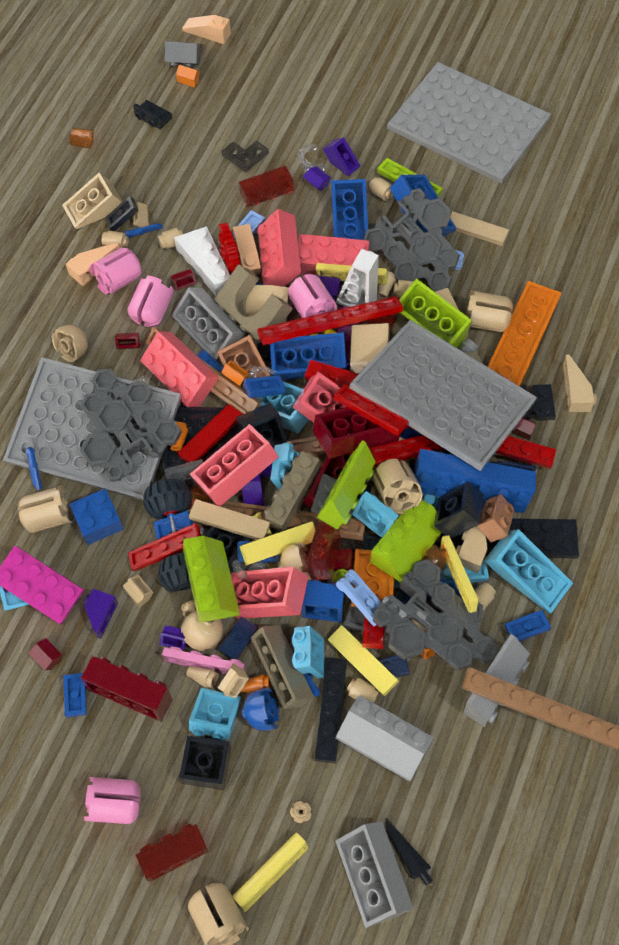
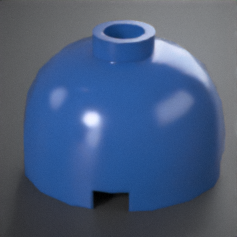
(261, 710)

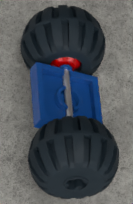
(169, 502)

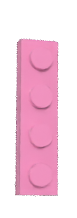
(177, 656)

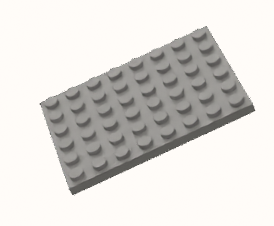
(469, 122)
(444, 394)
(58, 427)

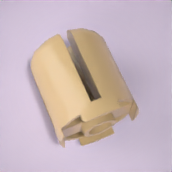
(489, 311)
(397, 485)
(45, 510)
(227, 910)

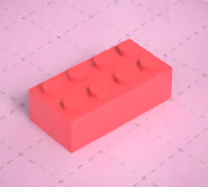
(279, 249)
(327, 250)
(179, 368)
(317, 397)
(234, 465)
(270, 592)

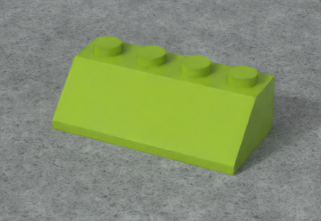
(434, 314)
(347, 487)
(406, 541)
(210, 578)

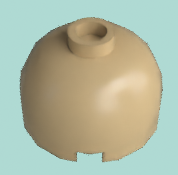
(70, 342)
(295, 557)
(201, 635)

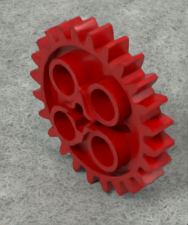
(228, 248)

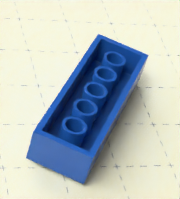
(443, 472)

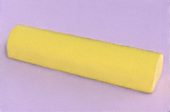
(270, 872)

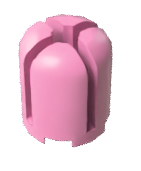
(116, 270)
(310, 297)
(150, 302)
(112, 800)

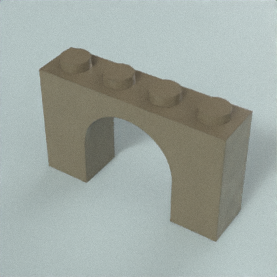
(233, 299)

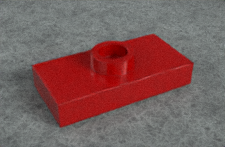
(372, 635)

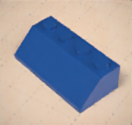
(407, 183)

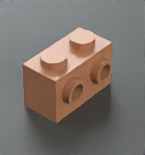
(496, 518)

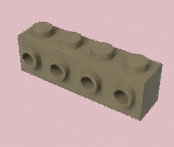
(292, 492)
(277, 659)

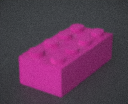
(39, 585)

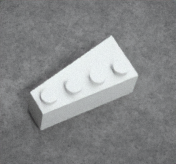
(202, 254)
(361, 281)

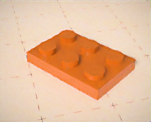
(376, 579)

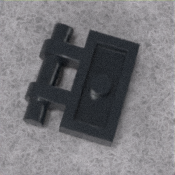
(544, 404)

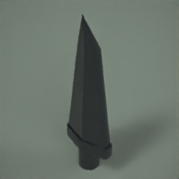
(414, 862)

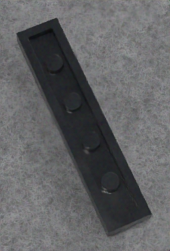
(331, 710)

